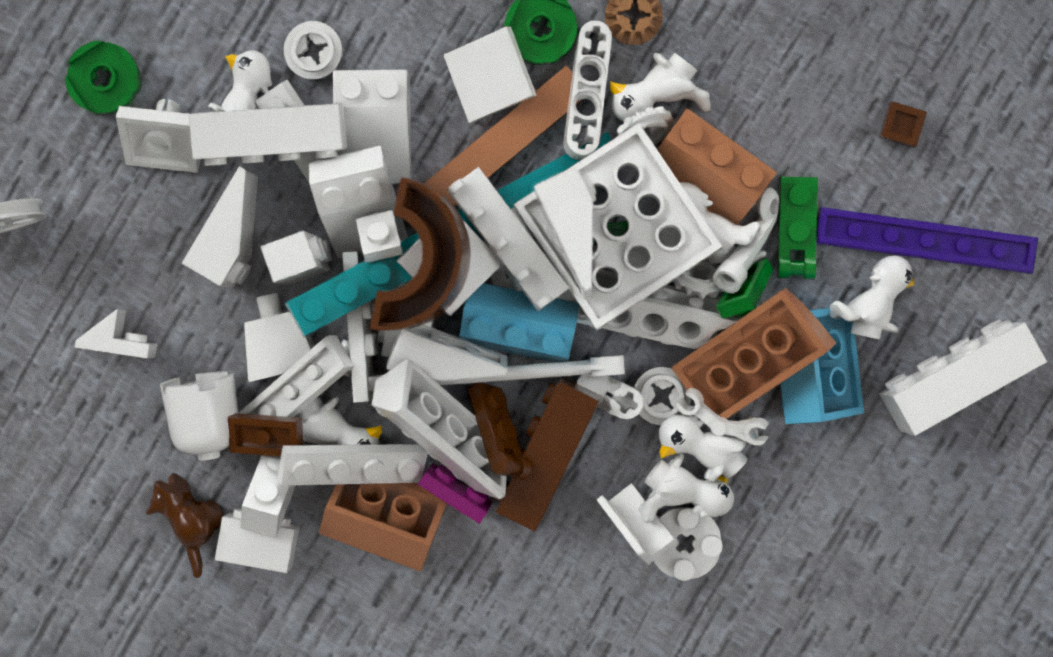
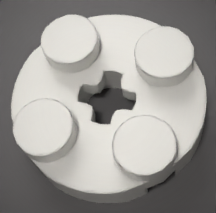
(706, 545)

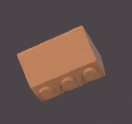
(715, 165)
(385, 520)

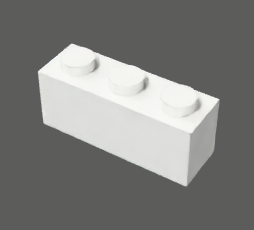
(297, 257)

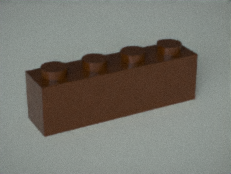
(549, 451)

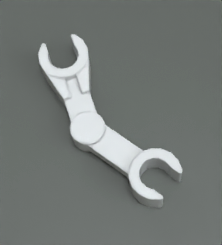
(720, 425)

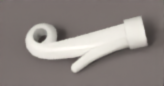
(733, 271)

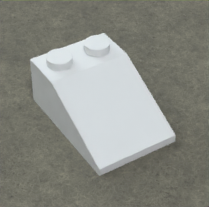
(377, 115)
(351, 189)
(568, 209)
(227, 237)

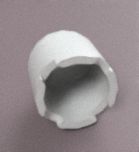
(200, 413)

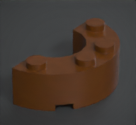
(443, 264)

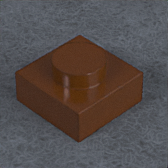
(902, 124)

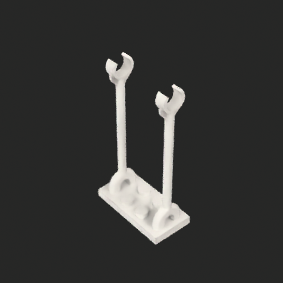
(364, 346)

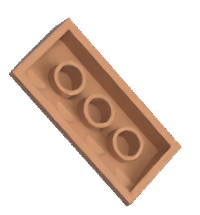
(755, 354)

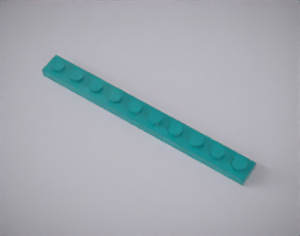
(361, 282)

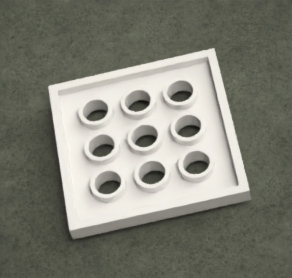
(676, 211)

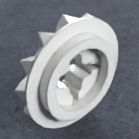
(296, 45)
(656, 121)
(699, 280)
(663, 378)

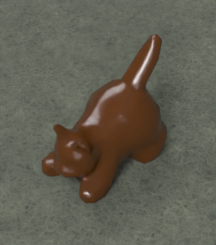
(190, 520)

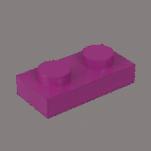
(447, 487)

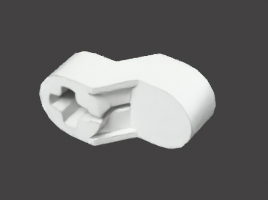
(624, 403)

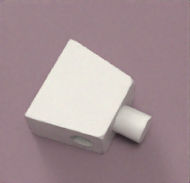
(273, 341)

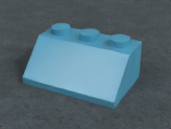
(511, 324)
(828, 385)

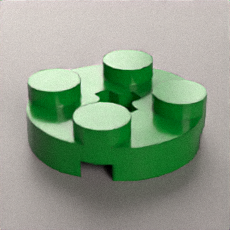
(549, 47)
(110, 58)

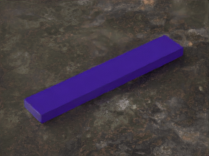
(926, 240)

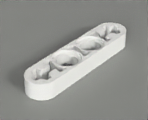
(588, 90)

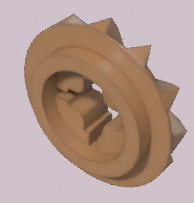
(645, 28)

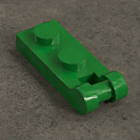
(797, 226)

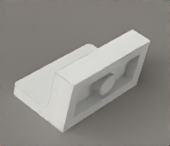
(646, 539)

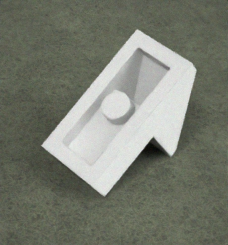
(107, 337)

